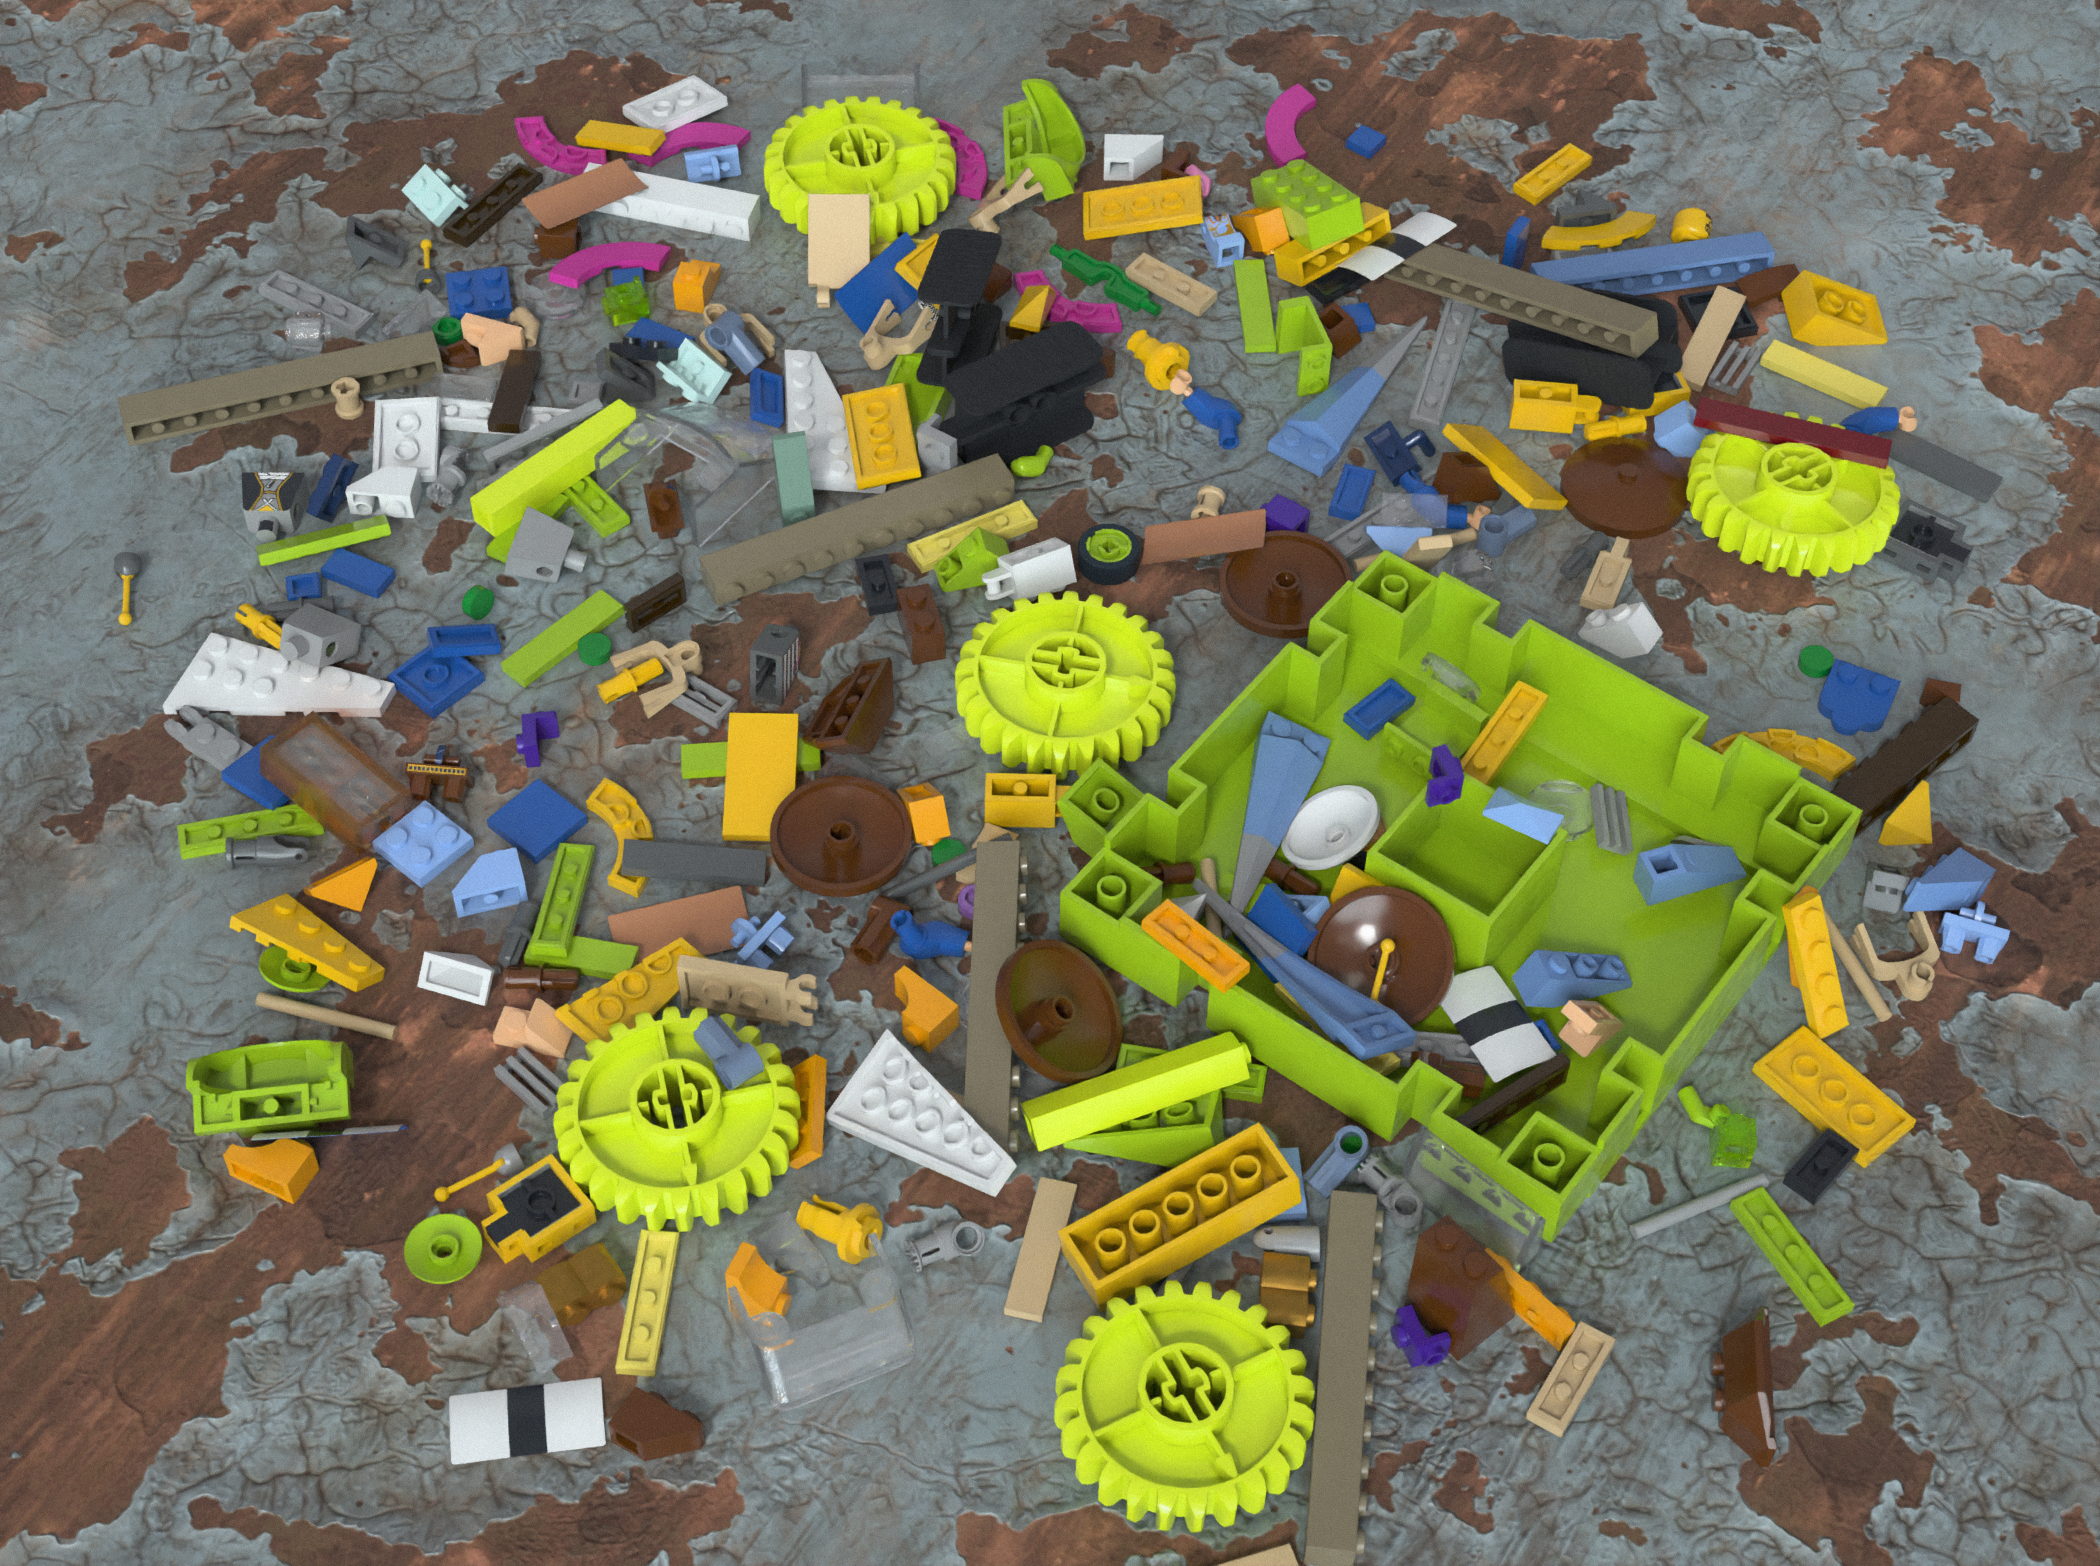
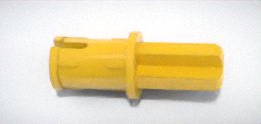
(1615, 427)
(261, 625)
(629, 680)

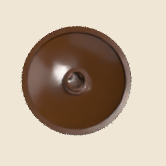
(1624, 488)
(1282, 583)
(841, 836)
(1417, 969)
(1058, 1011)

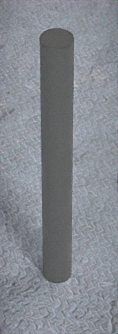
(936, 873)

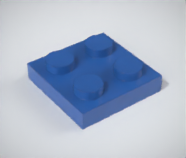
(479, 293)

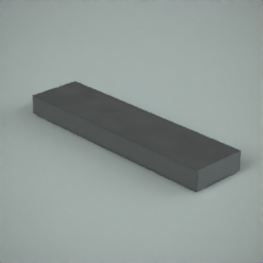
(1942, 465)
(693, 862)

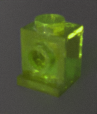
(625, 302)
(1733, 1131)

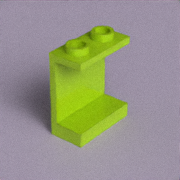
(1301, 330)
(1439, 721)

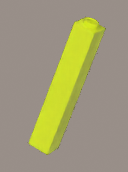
(549, 470)
(1136, 1090)

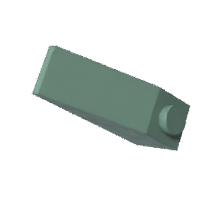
(792, 478)

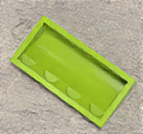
(922, 398)

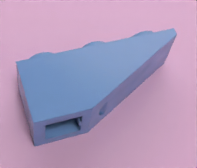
(1683, 870)
(1952, 883)
(1559, 976)

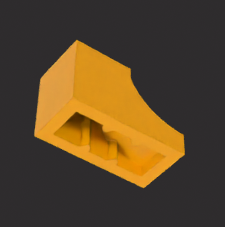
(1263, 228)
(695, 284)
(926, 813)
(928, 1012)
(276, 1168)
(757, 1283)

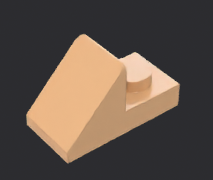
(492, 337)
(1588, 1026)
(534, 1030)

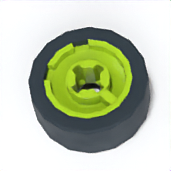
(1108, 554)

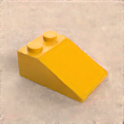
(1832, 312)

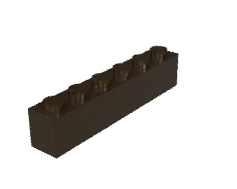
(1906, 760)

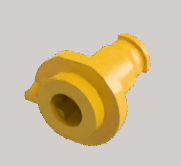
(1159, 359)
(842, 1226)

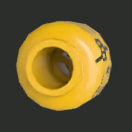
(1691, 225)

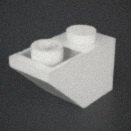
(1130, 155)
(386, 491)
(1622, 630)

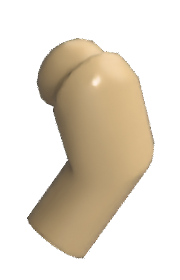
(528, 321)

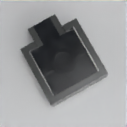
(1927, 544)

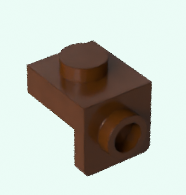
(1176, 165)

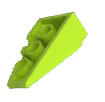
(1163, 1136)

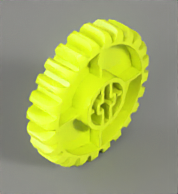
(863, 150)
(1791, 503)
(1064, 684)
(665, 1170)
(1179, 1451)

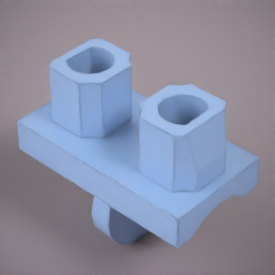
(712, 164)
(1973, 927)
(771, 934)

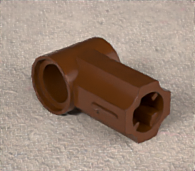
(877, 932)
(1467, 1075)

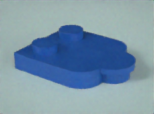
(1856, 698)

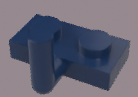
(1394, 452)
(331, 488)

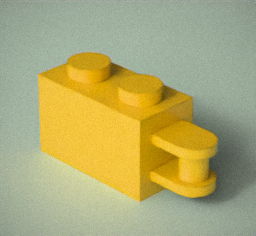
(1550, 406)
(1022, 800)

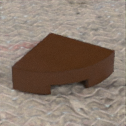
(459, 355)

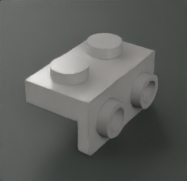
(935, 448)

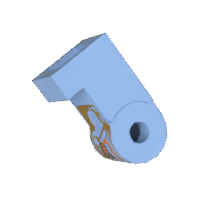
(1220, 235)

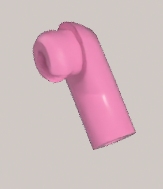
(1206, 181)

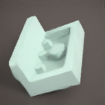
(434, 195)
(695, 373)

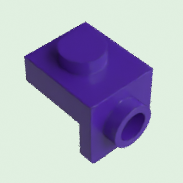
(535, 728)
(1447, 777)
(1409, 1336)

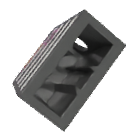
(778, 650)

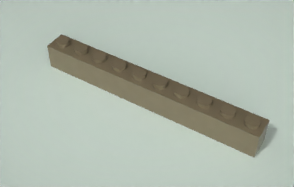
(1530, 299)
(277, 388)
(856, 529)
(995, 936)
(1341, 1382)

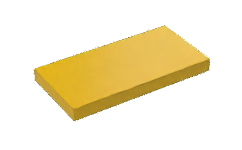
(1142, 207)
(881, 436)
(1505, 467)
(758, 772)
(1833, 1094)

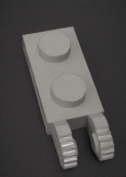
(207, 739)

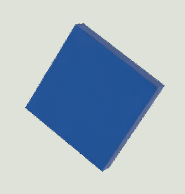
(435, 682)
(246, 777)
(537, 821)
(1282, 921)

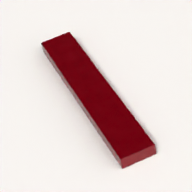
(1783, 429)

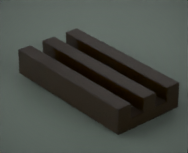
(655, 602)

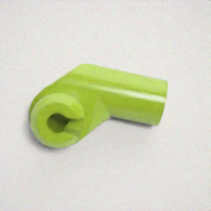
(1032, 465)
(1697, 1111)

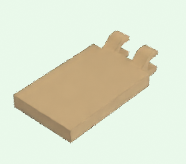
(836, 241)
(746, 991)

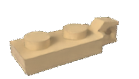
(1607, 577)

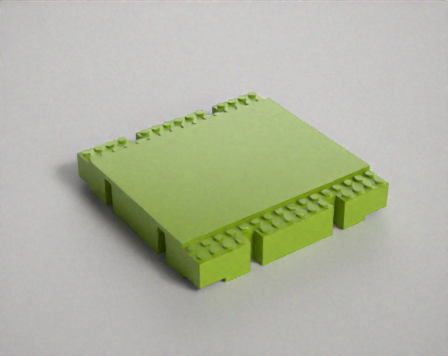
(1484, 879)

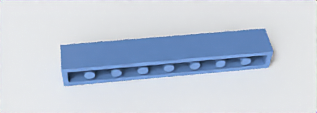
(1664, 266)

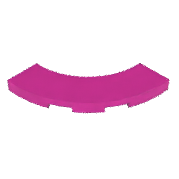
(1281, 122)
(700, 134)
(547, 150)
(969, 162)
(589, 262)
(1091, 316)

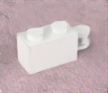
(1031, 571)

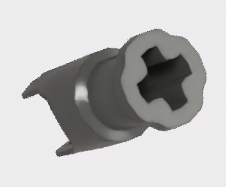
(266, 851)

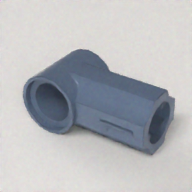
(728, 335)
(1501, 529)
(731, 1058)
(1336, 1165)

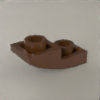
(1766, 284)

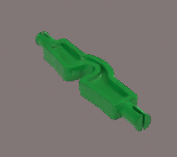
(1117, 287)

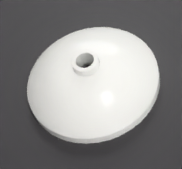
(1331, 828)

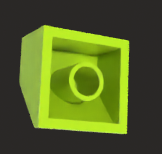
(1096, 805)

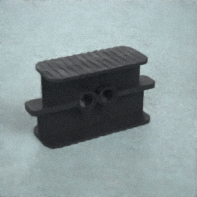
(957, 282)
(1599, 372)
(1025, 395)

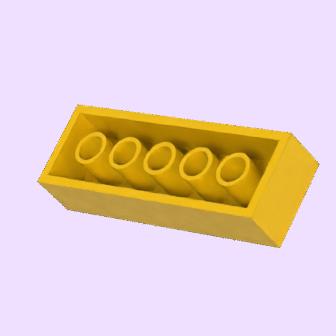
(1180, 1216)

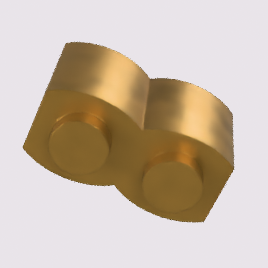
(582, 1284)
(1285, 1289)

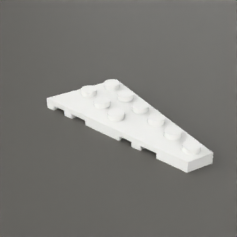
(818, 410)
(262, 682)
(912, 1115)

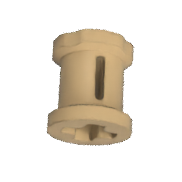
(347, 397)
(1209, 502)

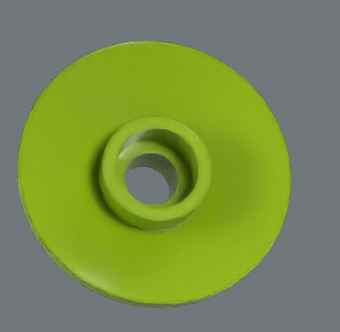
(289, 974)
(441, 1235)

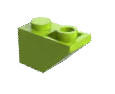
(970, 560)

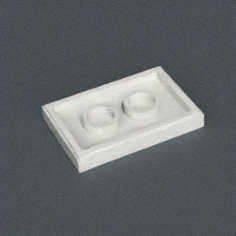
(675, 105)
(408, 435)

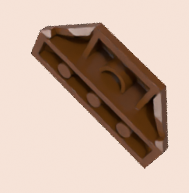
(854, 710)
(1746, 1387)

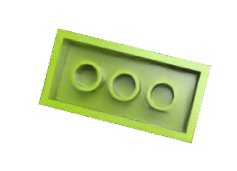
(1311, 202)

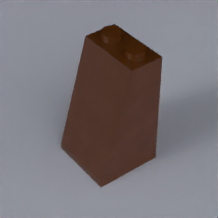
(1457, 1287)

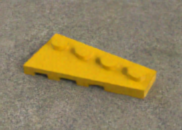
(309, 941)
(640, 989)

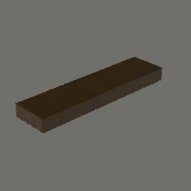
(492, 205)
(514, 391)
(1517, 1096)

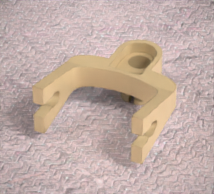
(996, 203)
(763, 336)
(881, 349)
(678, 660)
(1912, 975)

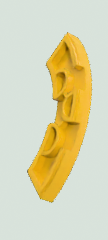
(1602, 235)
(1816, 755)
(628, 822)

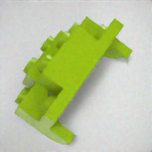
(1052, 153)
(271, 1087)

